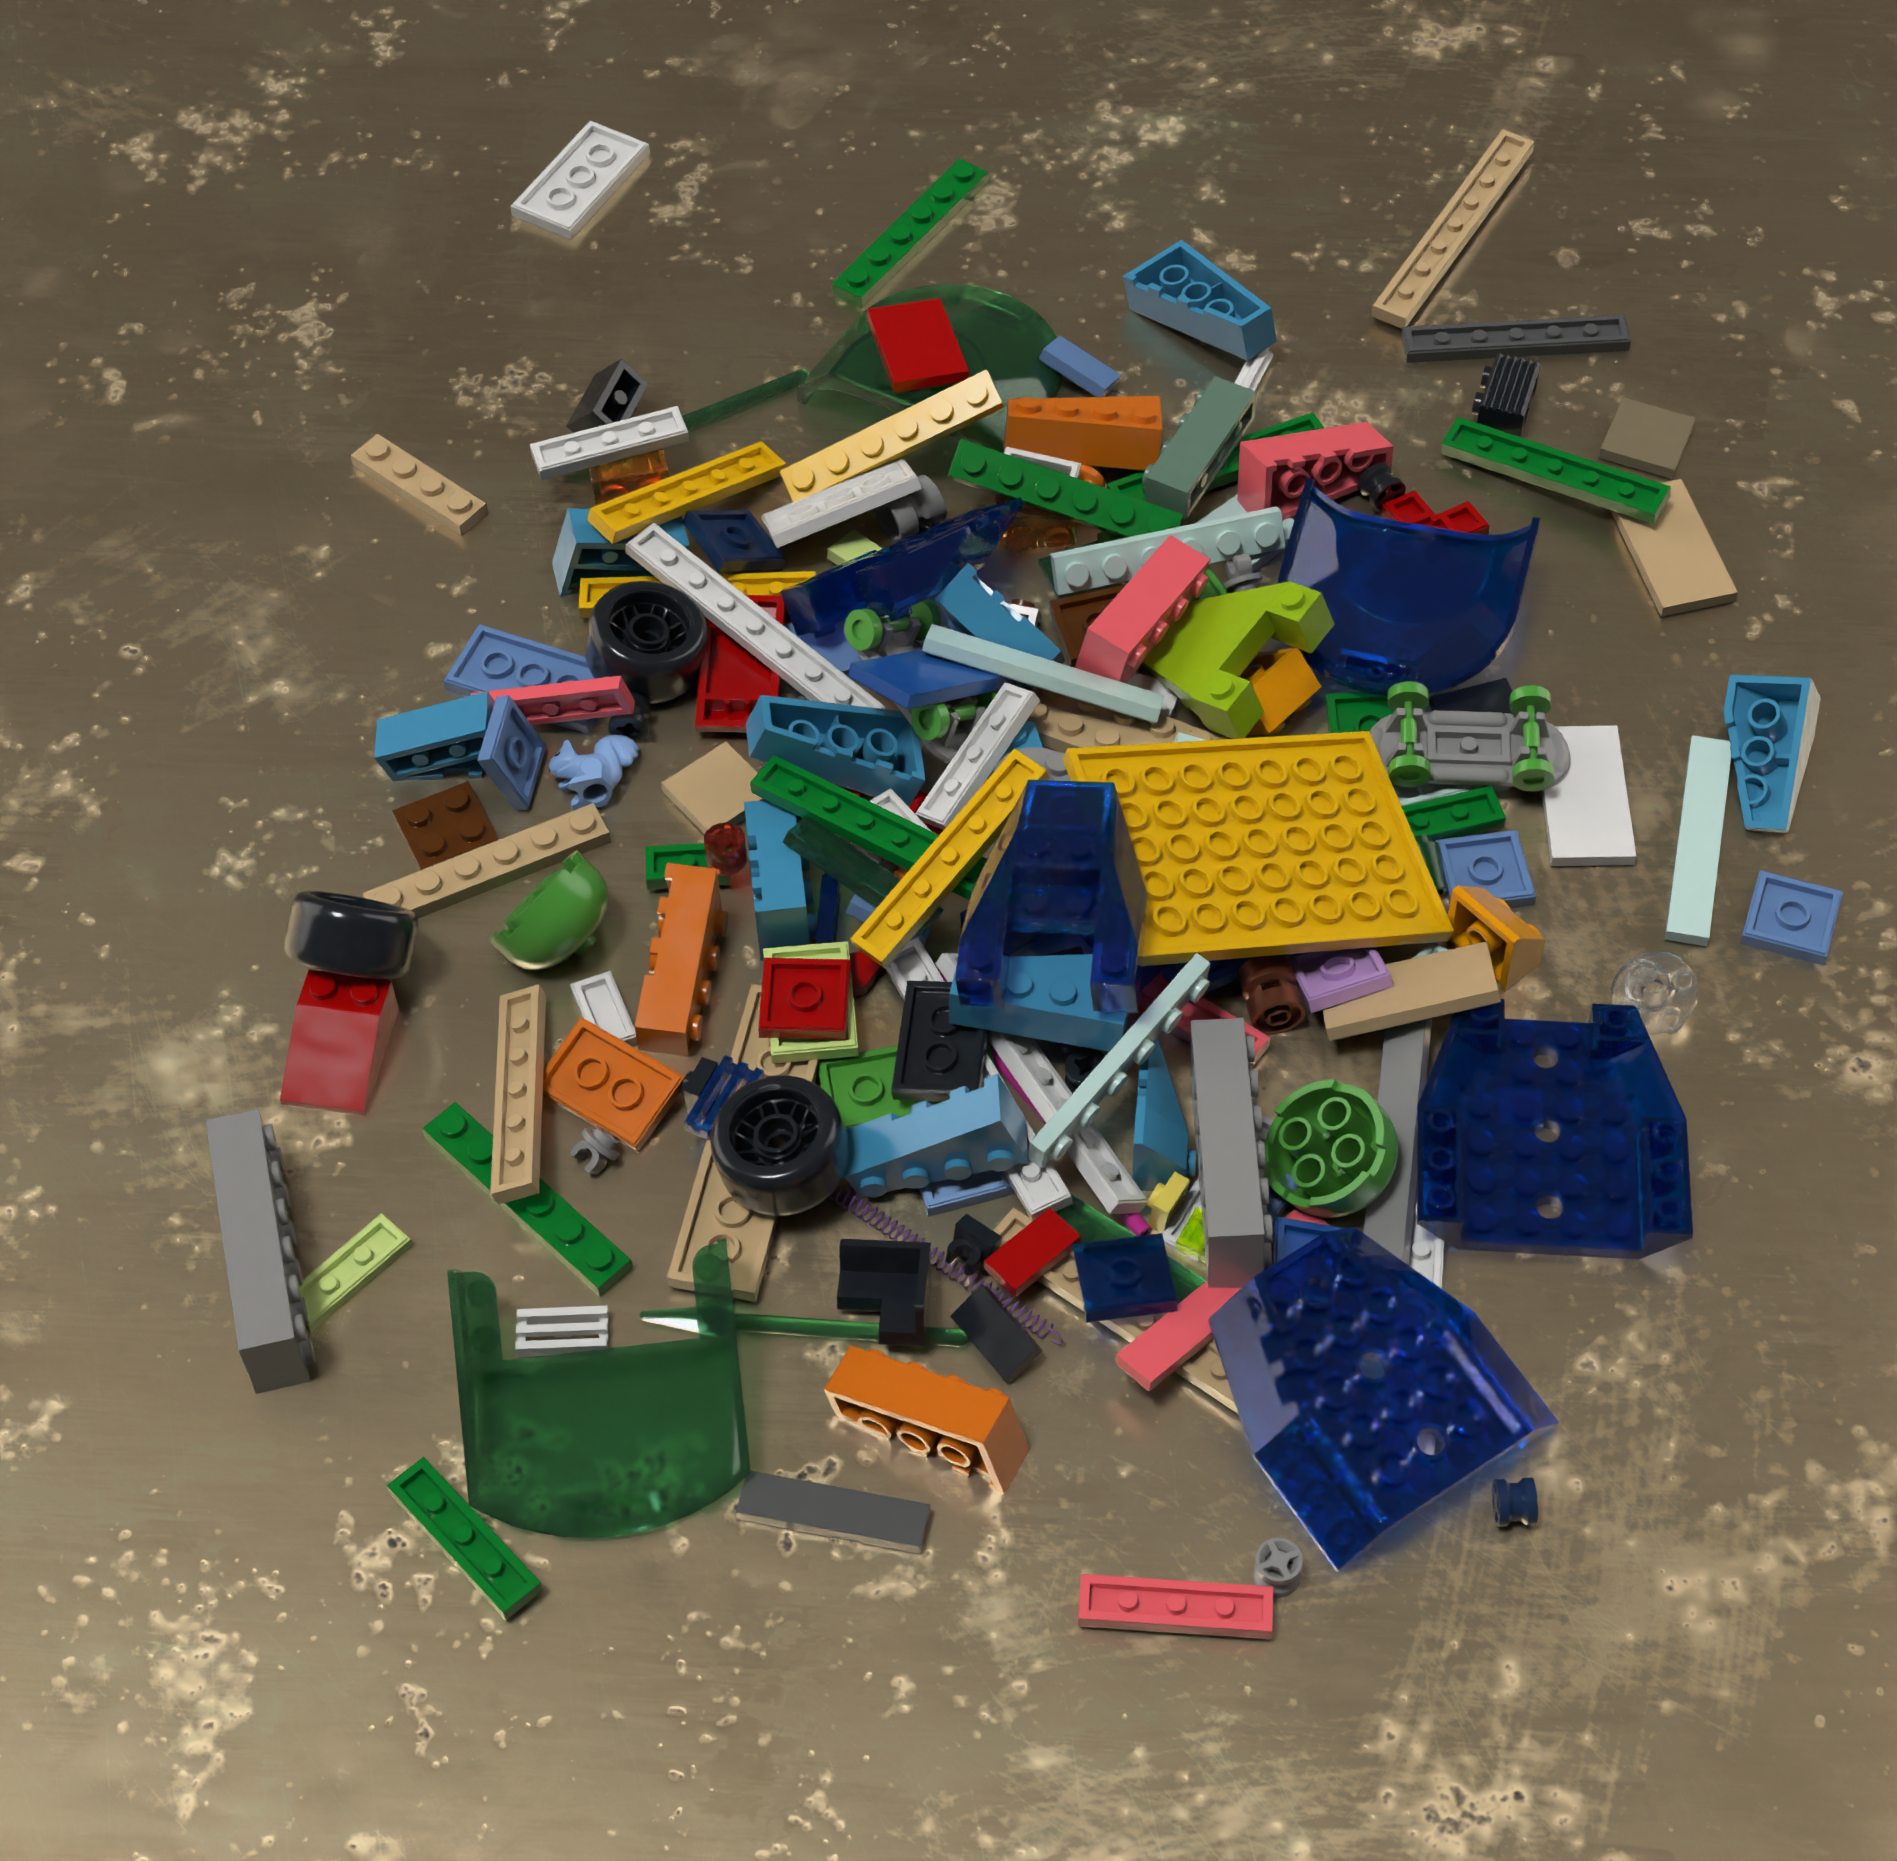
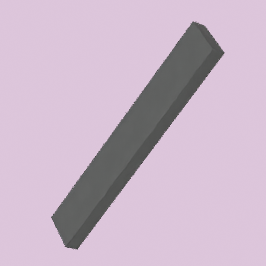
(1516, 338)

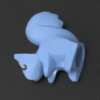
(593, 774)

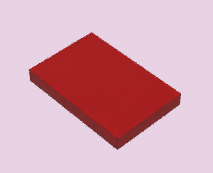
(917, 345)

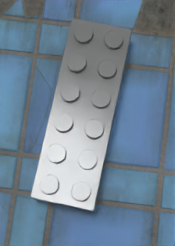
(1229, 1153)
(260, 1251)

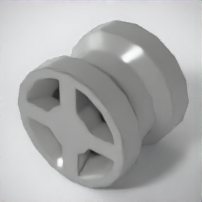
(1283, 1557)

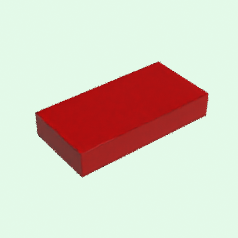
(1032, 1252)

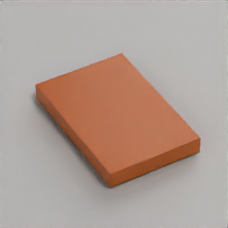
(610, 1084)

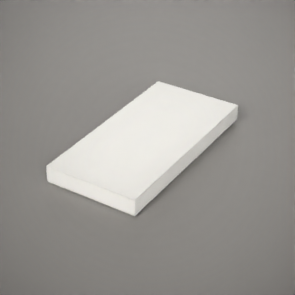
(580, 180)
(840, 502)
(1590, 805)

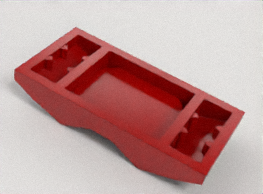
(733, 677)

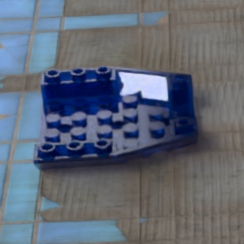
(1618, 1151)
(1347, 1442)

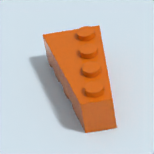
(1088, 429)
(681, 961)
(930, 1412)

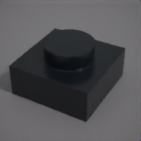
(696, 1081)

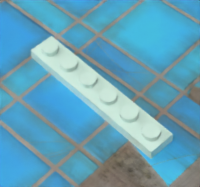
(1122, 558)
(1110, 1074)

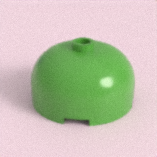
(555, 917)
(1334, 1147)

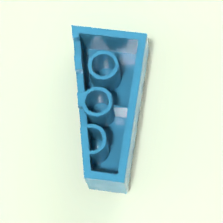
(1201, 301)
(777, 878)

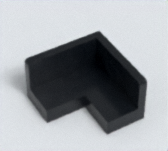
(887, 1279)

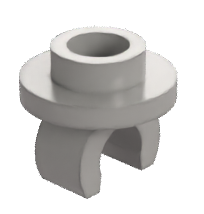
(1240, 574)
(601, 1145)

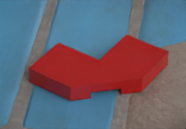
(1414, 510)

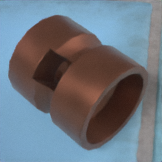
(1271, 994)

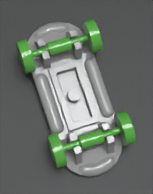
(939, 725)
(1470, 745)

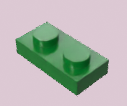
(685, 854)

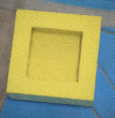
(1166, 1200)

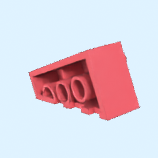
(1277, 466)
(1143, 611)

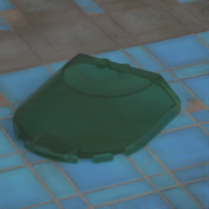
(992, 334)

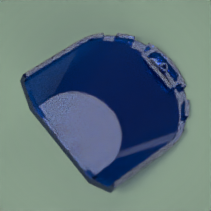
(1406, 594)

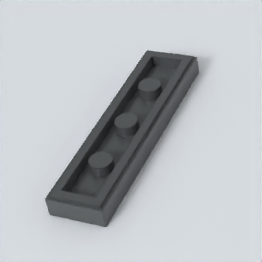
(833, 1511)

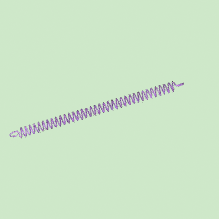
(939, 1259)

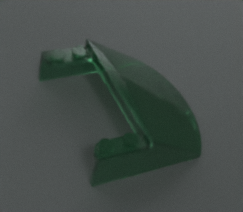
(607, 1433)

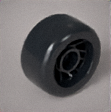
(648, 638)
(351, 935)
(780, 1145)

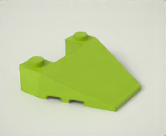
(1220, 638)

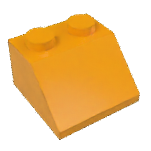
(1282, 686)
(1512, 943)

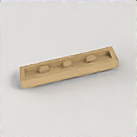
(419, 484)

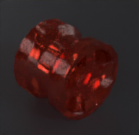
(723, 837)

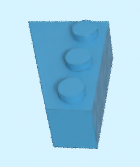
(434, 739)

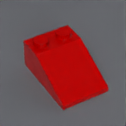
(338, 1042)

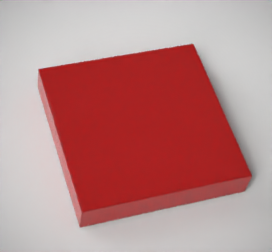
(804, 998)

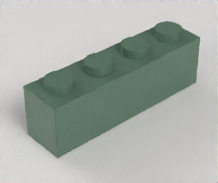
(1199, 446)

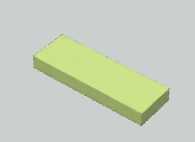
(352, 1268)

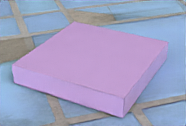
(1339, 976)

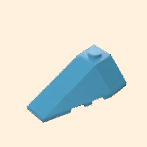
(1770, 739)
(1159, 1127)

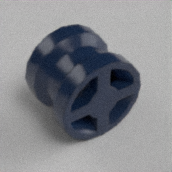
(1514, 1502)

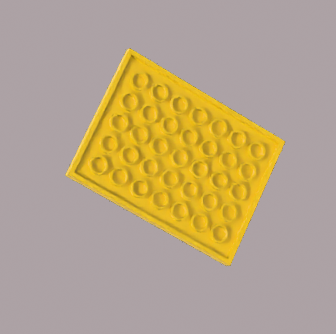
(1268, 846)

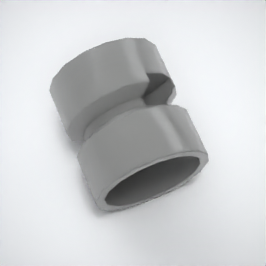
(915, 510)

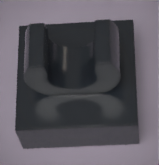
(973, 1244)

